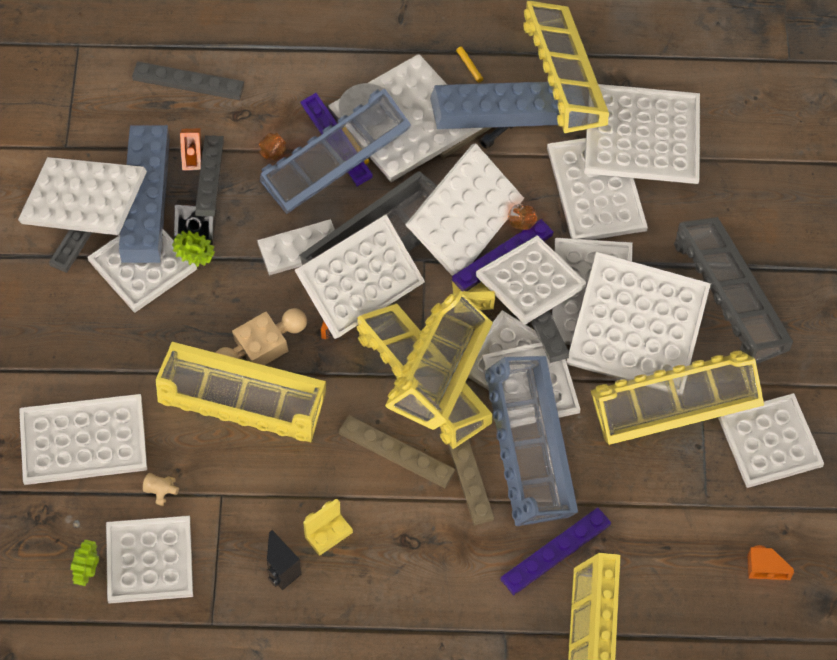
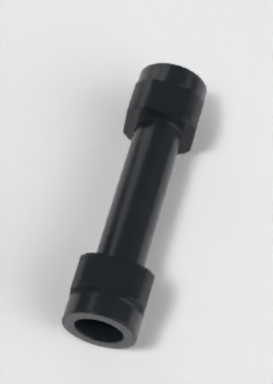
(488, 139)

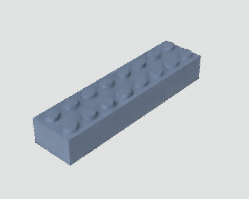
(494, 105)
(143, 226)

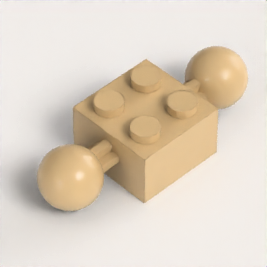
(262, 339)

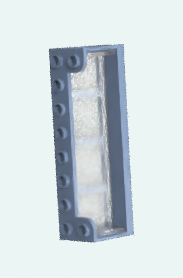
(334, 151)
(530, 440)

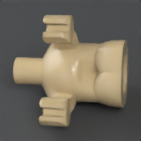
(160, 487)

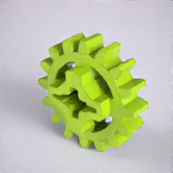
(193, 248)
(84, 562)

